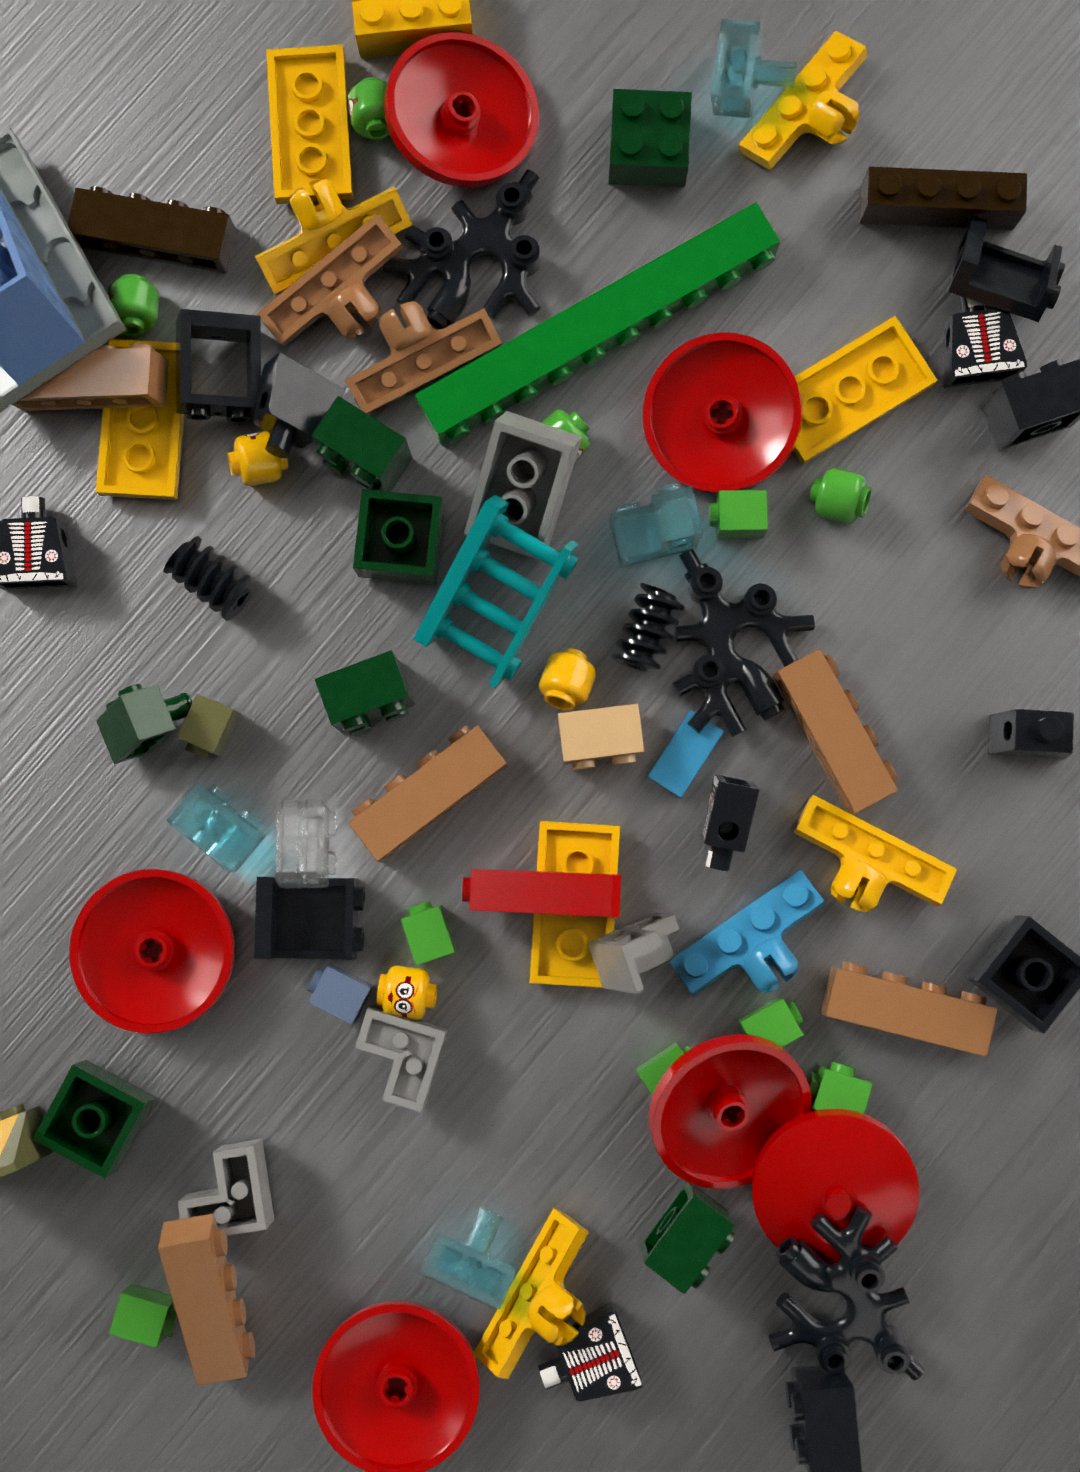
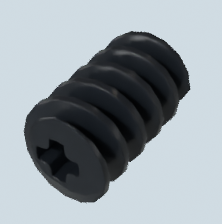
(209, 578)
(648, 629)

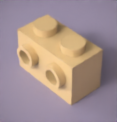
(601, 735)

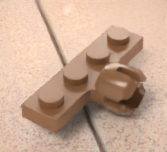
(335, 286)
(420, 354)
(1036, 534)

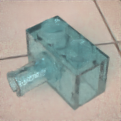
(742, 69)
(217, 826)
(469, 1265)

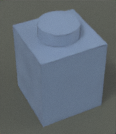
(339, 993)

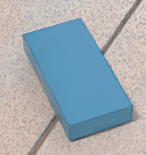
(684, 756)

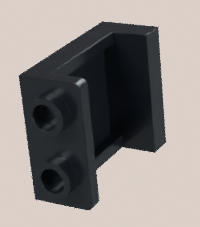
(1005, 276)
(309, 920)

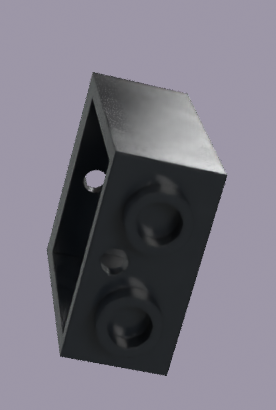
(219, 327)

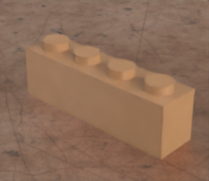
(105, 380)
(835, 731)
(428, 793)
(907, 1010)
(206, 1298)

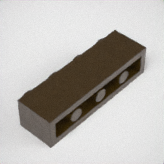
(942, 197)
(152, 229)

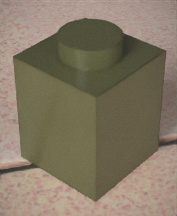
(207, 727)

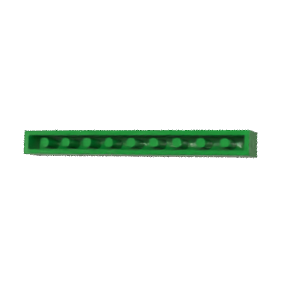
(599, 324)

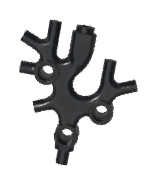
(479, 237)
(717, 631)
(857, 1280)

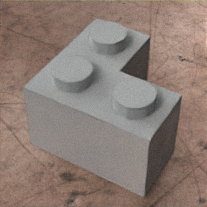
(243, 1191)

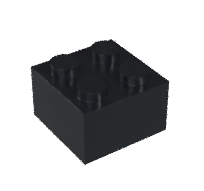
(1034, 404)
(1029, 973)
(825, 1420)

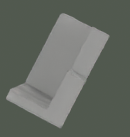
(633, 950)
(415, 1053)

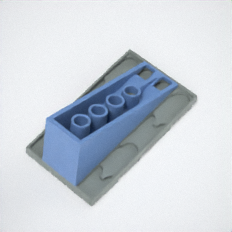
(48, 291)

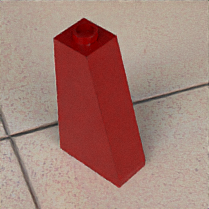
(543, 892)

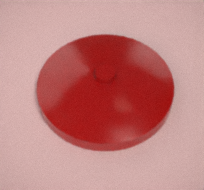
(461, 109)
(722, 413)
(152, 951)
(723, 1106)
(829, 1167)
(396, 1388)

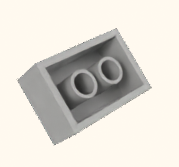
(531, 471)

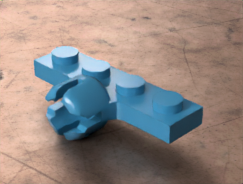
(752, 939)

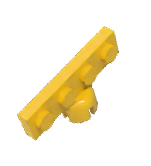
(811, 105)
(323, 229)
(871, 858)
(536, 1298)

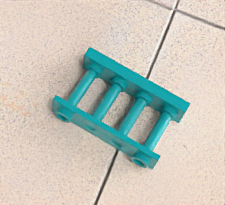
(475, 557)

